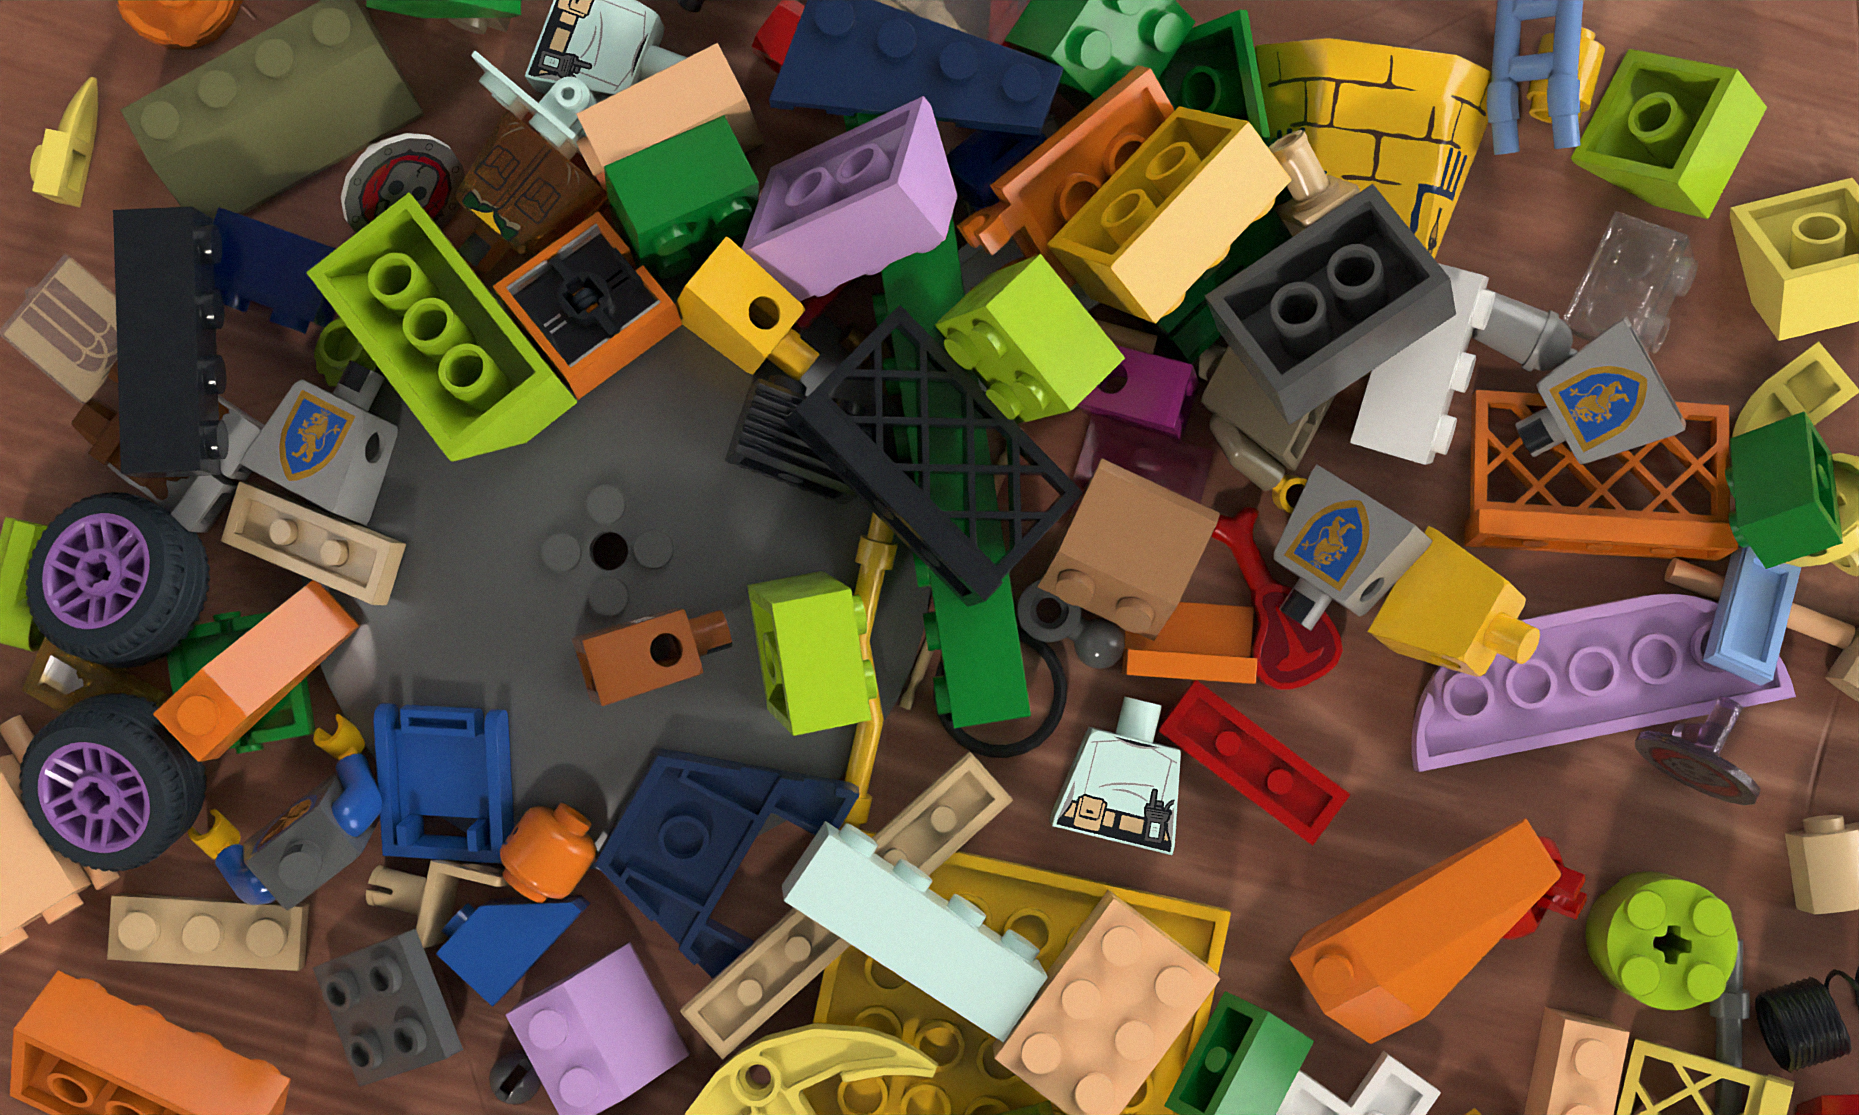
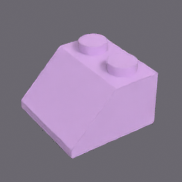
(598, 1034)

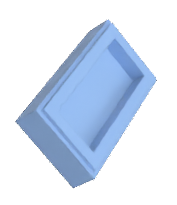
(1751, 617)

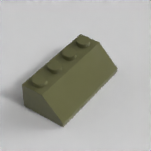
(274, 109)

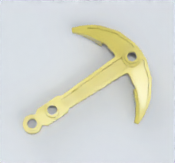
(800, 1060)

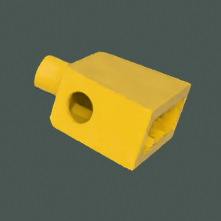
(731, 293)
(1454, 612)

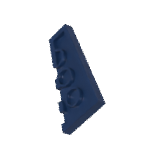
(881, 57)

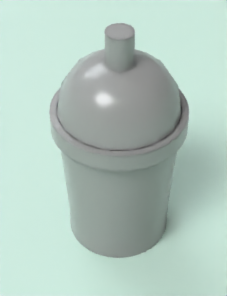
(1526, 334)

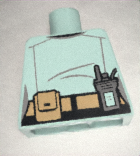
(600, 43)
(1123, 783)

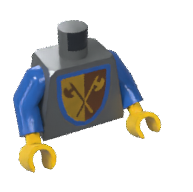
(309, 838)

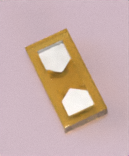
(66, 679)

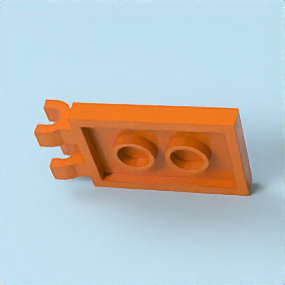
(1068, 170)

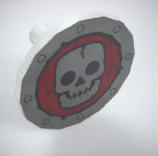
(402, 166)

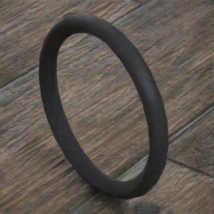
(1039, 735)

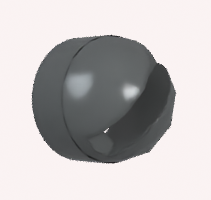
(524, 1089)

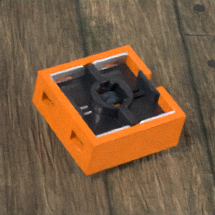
(588, 305)

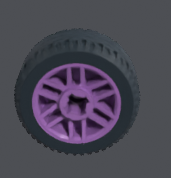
(117, 580)
(110, 783)

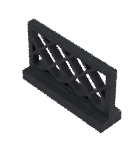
(895, 497)

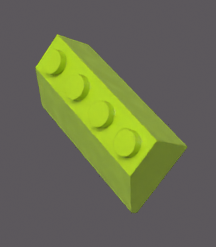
(440, 335)

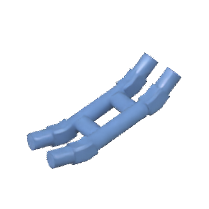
(1557, 66)

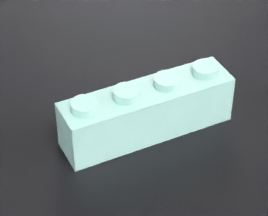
(914, 930)

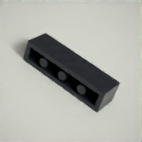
(168, 342)

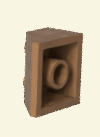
(1128, 550)

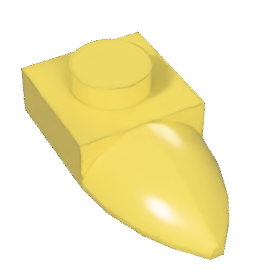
(64, 158)
(1807, 384)

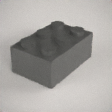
(1332, 304)

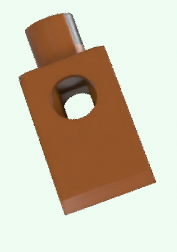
(619, 659)

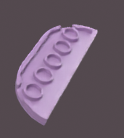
(1589, 678)

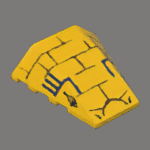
(1382, 120)

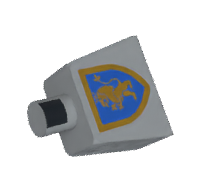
(1603, 400)
(328, 444)
(1343, 549)

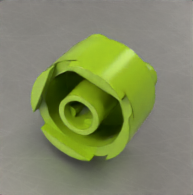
(1698, 947)

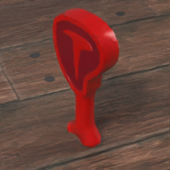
(1284, 649)

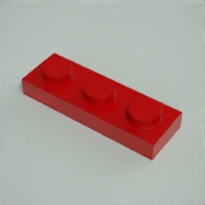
(1253, 762)

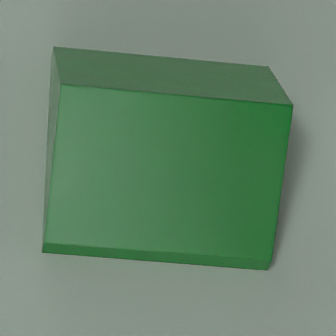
(1218, 72)

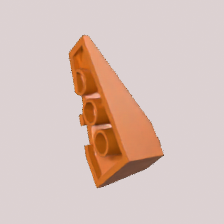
(1417, 940)

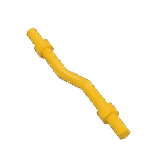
(875, 554)

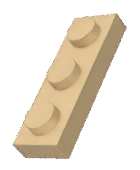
(313, 543)
(207, 932)

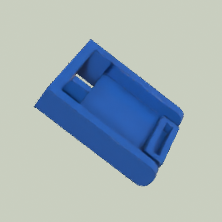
(448, 767)

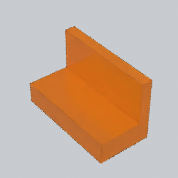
(1196, 644)

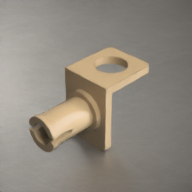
(1311, 189)
(429, 897)

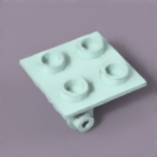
(553, 116)

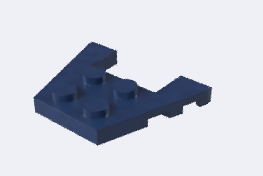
(691, 832)

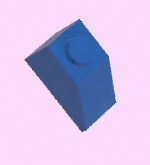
(505, 939)

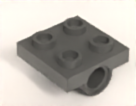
(388, 1008)

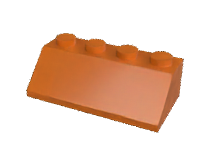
(107, 1057)

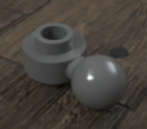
(1096, 641)

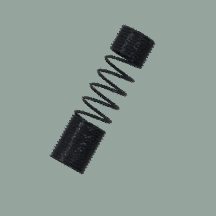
(1803, 1022)

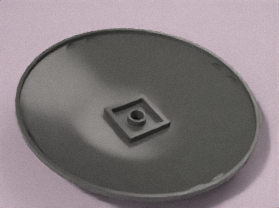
(508, 575)

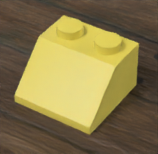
(1802, 257)

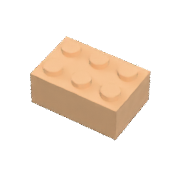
(1106, 1012)

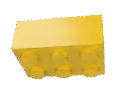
(1170, 212)

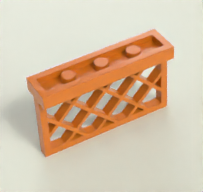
(1599, 530)

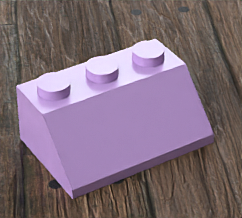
(854, 203)

